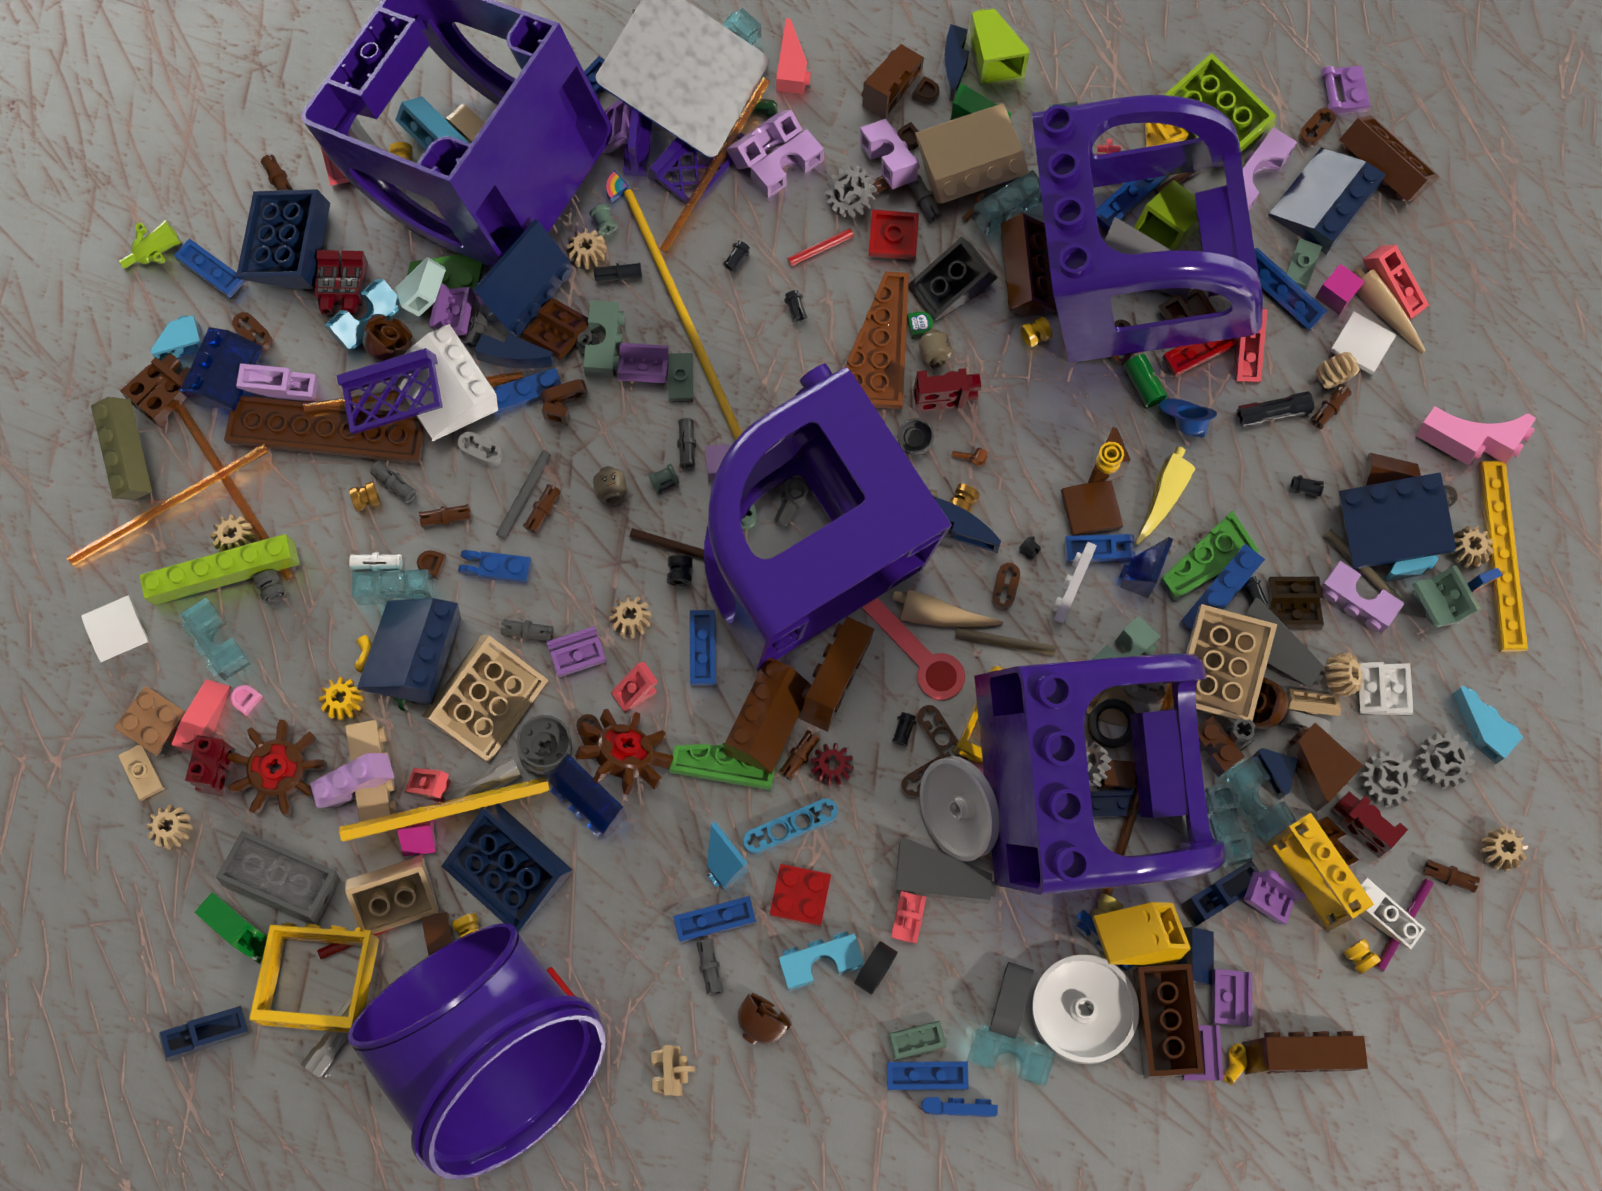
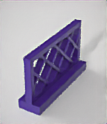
(638, 145)
(671, 156)
(382, 372)

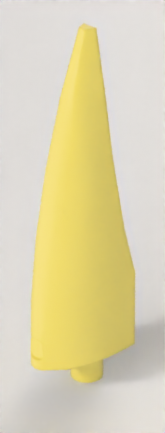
(1168, 488)

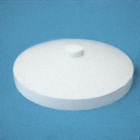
(959, 808)
(1085, 1009)

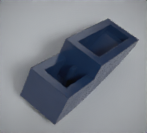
(955, 59)
(512, 353)
(968, 528)
(1220, 894)
(202, 1033)

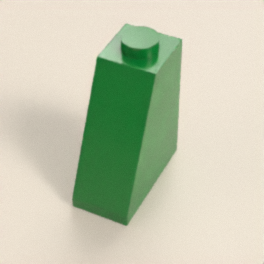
(968, 102)
(233, 926)

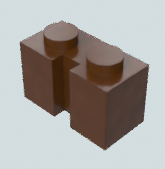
(1219, 746)

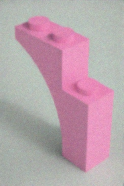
(1470, 439)

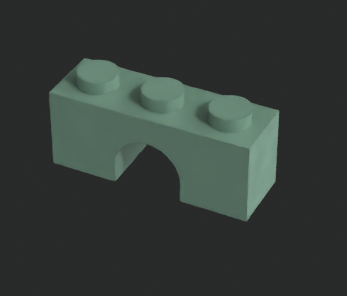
(602, 359)
(1135, 640)

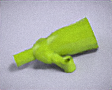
(152, 246)

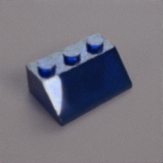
(216, 369)
(586, 797)

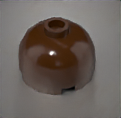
(386, 338)
(1271, 705)
(761, 1021)

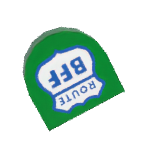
(919, 323)

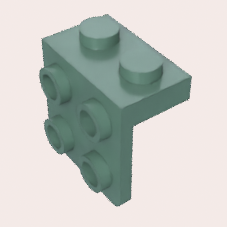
(1446, 598)

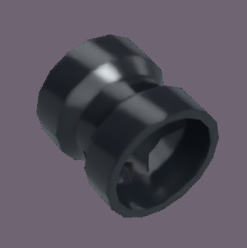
(679, 570)

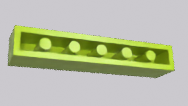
(218, 569)

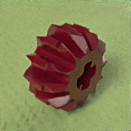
(840, 760)

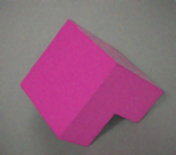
(1339, 289)
(417, 838)

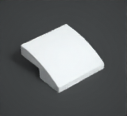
(1365, 341)
(114, 628)
(1386, 689)

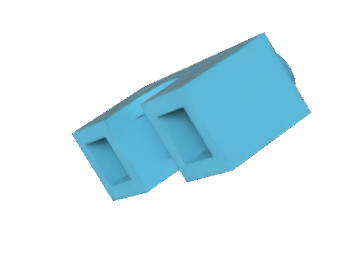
(379, 301)
(841, 951)

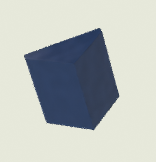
(1200, 955)

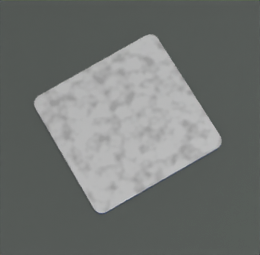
(683, 72)

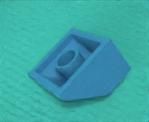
(724, 860)

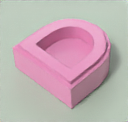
(245, 698)

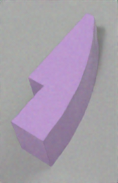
(278, 383)

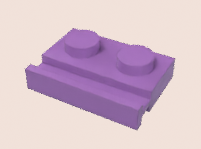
(576, 651)
(1231, 998)
(1211, 1055)

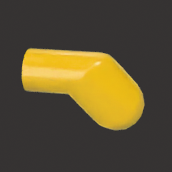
(365, 646)
(1237, 1063)

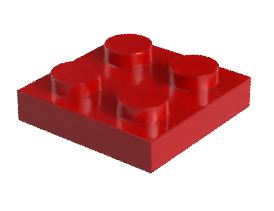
(893, 234)
(800, 895)

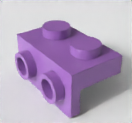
(452, 308)
(643, 363)
(1272, 895)

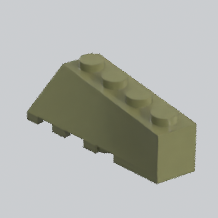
(121, 448)

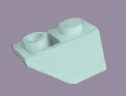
(421, 287)

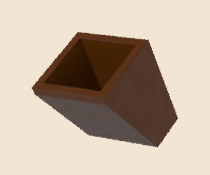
(1321, 764)

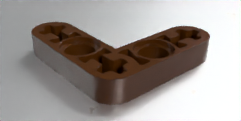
(926, 726)

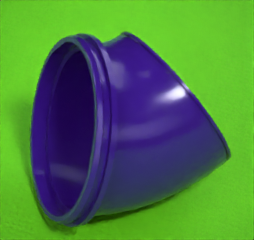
(479, 1051)

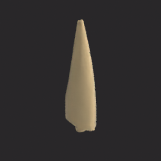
(1383, 303)
(929, 610)

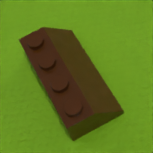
(1380, 148)
(1027, 267)
(767, 716)
(1168, 1021)

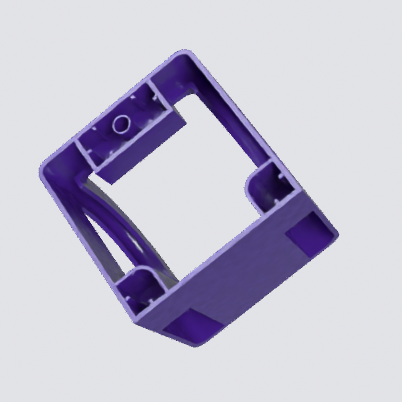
(521, 160)
(1091, 272)
(877, 507)
(1041, 777)

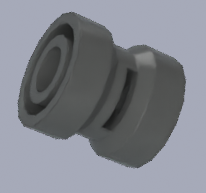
(269, 586)

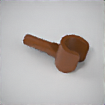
(970, 212)
(978, 458)

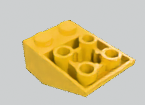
(1142, 935)

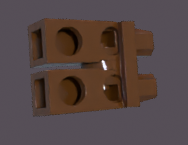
(157, 389)

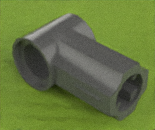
(1241, 732)

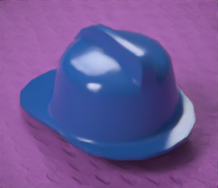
(1189, 417)

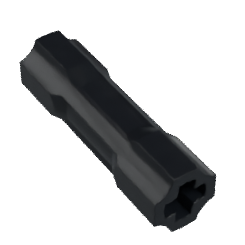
(1256, 413)

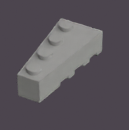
(1131, 241)

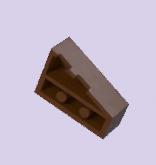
(891, 81)

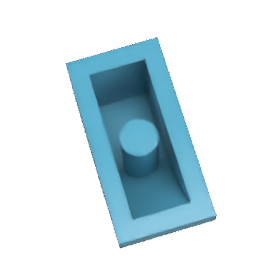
(179, 338)
(1410, 568)

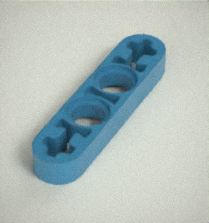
(792, 829)

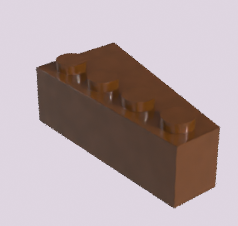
(835, 673)
(1305, 1054)

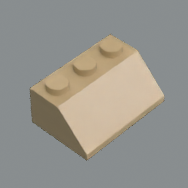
(392, 895)

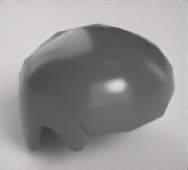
(915, 436)

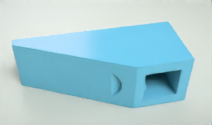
(1489, 731)

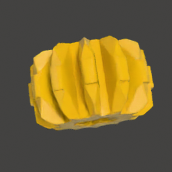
(331, 702)

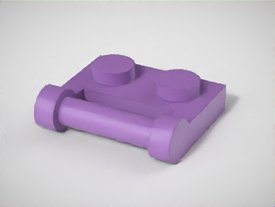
(1352, 88)
(619, 117)

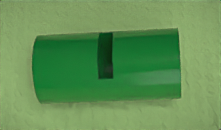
(1145, 381)

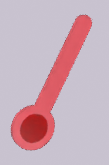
(939, 673)

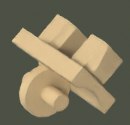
(674, 1070)

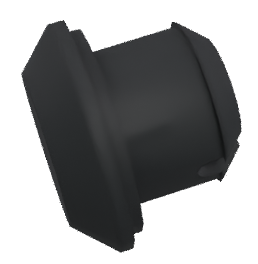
(1030, 547)

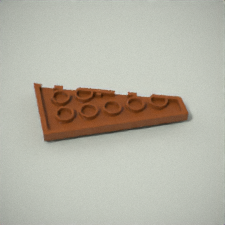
(880, 346)

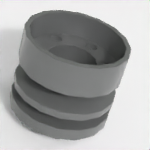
(543, 732)

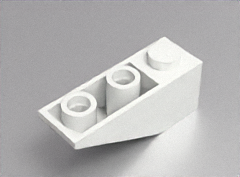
(1389, 916)

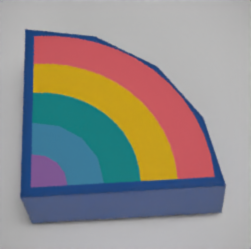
(615, 186)
(1484, 579)

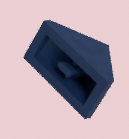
(1281, 770)

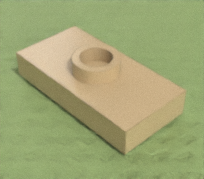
(1313, 702)
(141, 772)

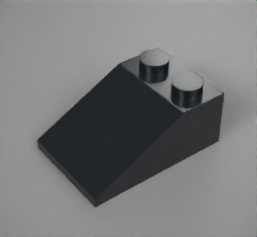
(952, 279)

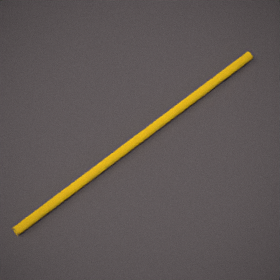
(683, 314)

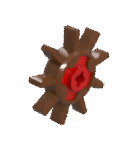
(623, 751)
(269, 756)

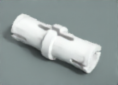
(376, 561)

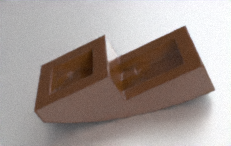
(437, 931)

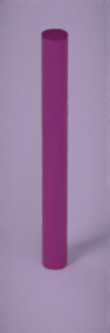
(1412, 910)

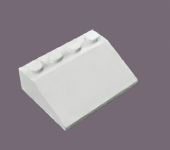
(462, 385)

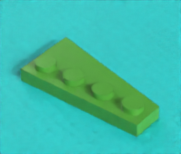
(1208, 557)
(711, 763)

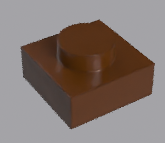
(556, 413)

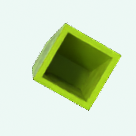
(996, 48)
(1169, 217)

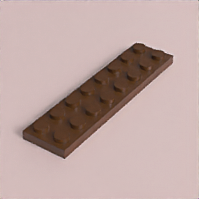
(287, 427)

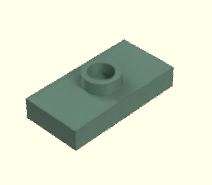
(1303, 262)
(680, 377)
(917, 1040)

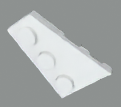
(1073, 582)

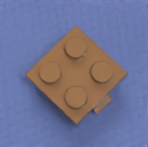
(150, 721)

